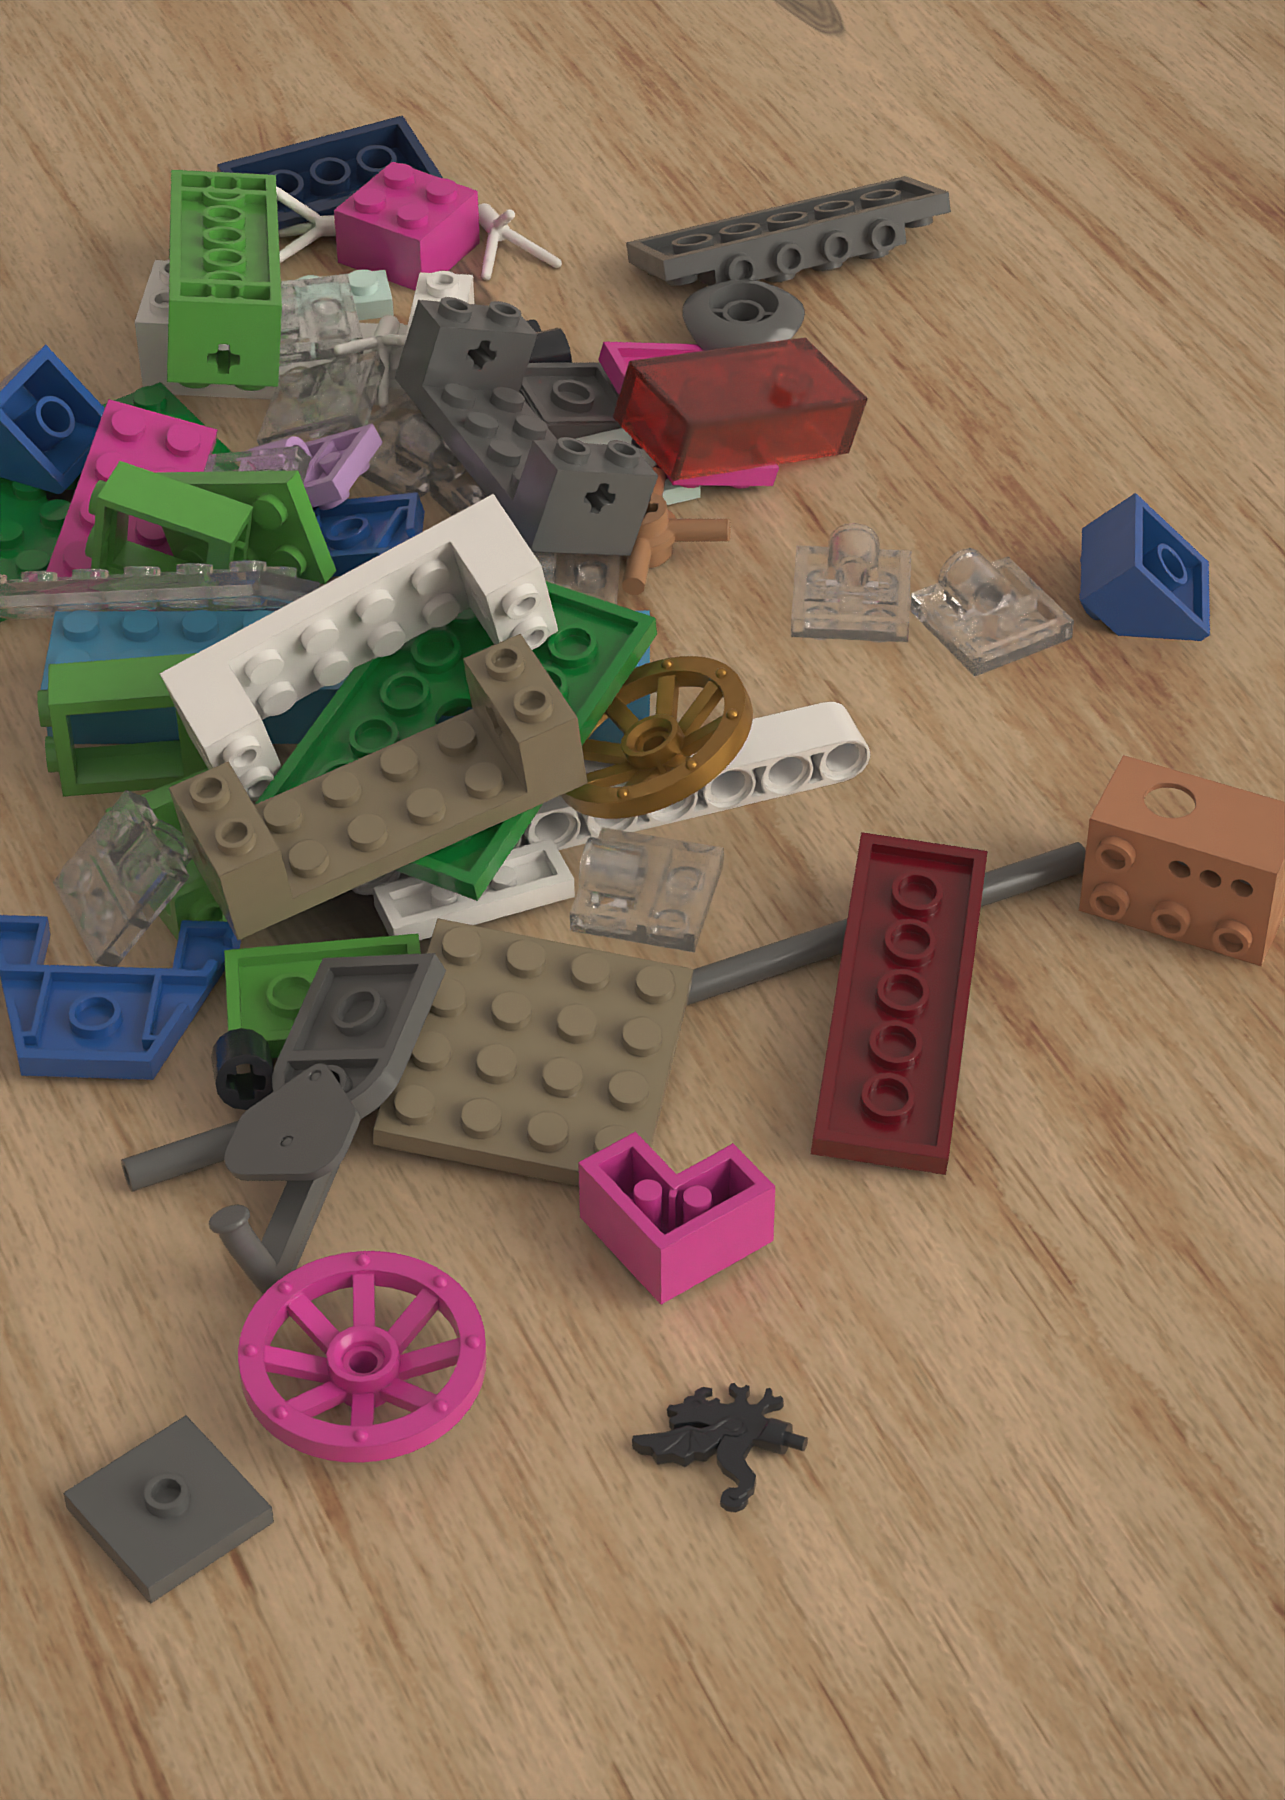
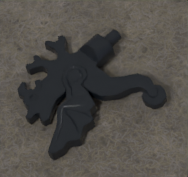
(730, 1430)

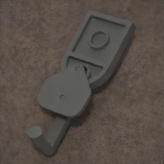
(330, 1074)

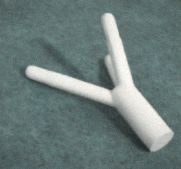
(318, 227)
(498, 230)
(383, 340)

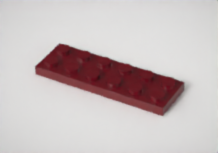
(901, 1005)

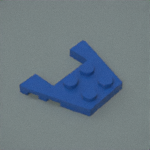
(368, 527)
(101, 1016)

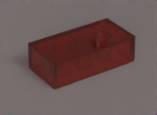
(739, 408)

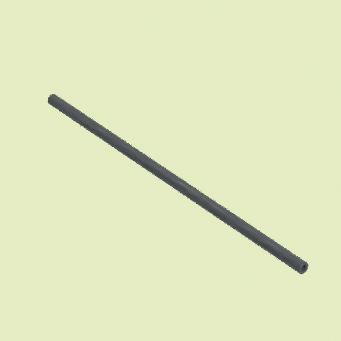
(707, 981)

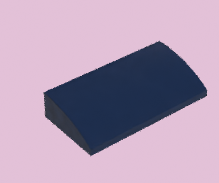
(335, 166)

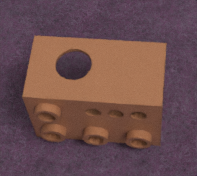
(1193, 877)

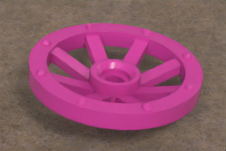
(362, 1361)

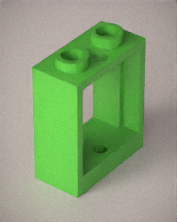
(169, 504)
(111, 688)

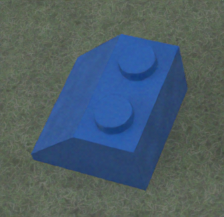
(45, 423)
(1143, 575)

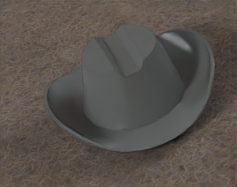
(741, 314)

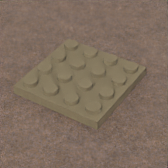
(535, 1054)

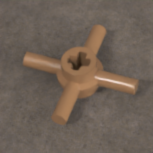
(659, 532)

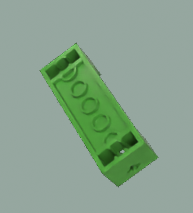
(224, 280)

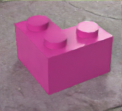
(675, 1225)

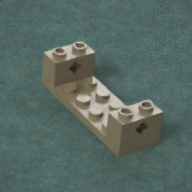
(389, 805)

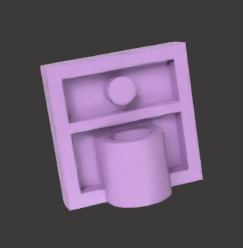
(334, 462)

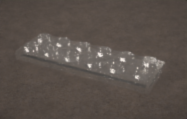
(147, 588)

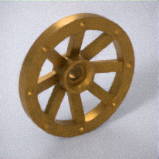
(658, 748)

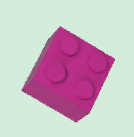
(407, 224)

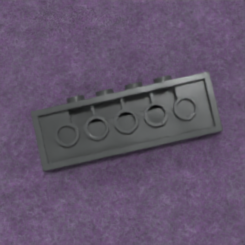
(793, 236)

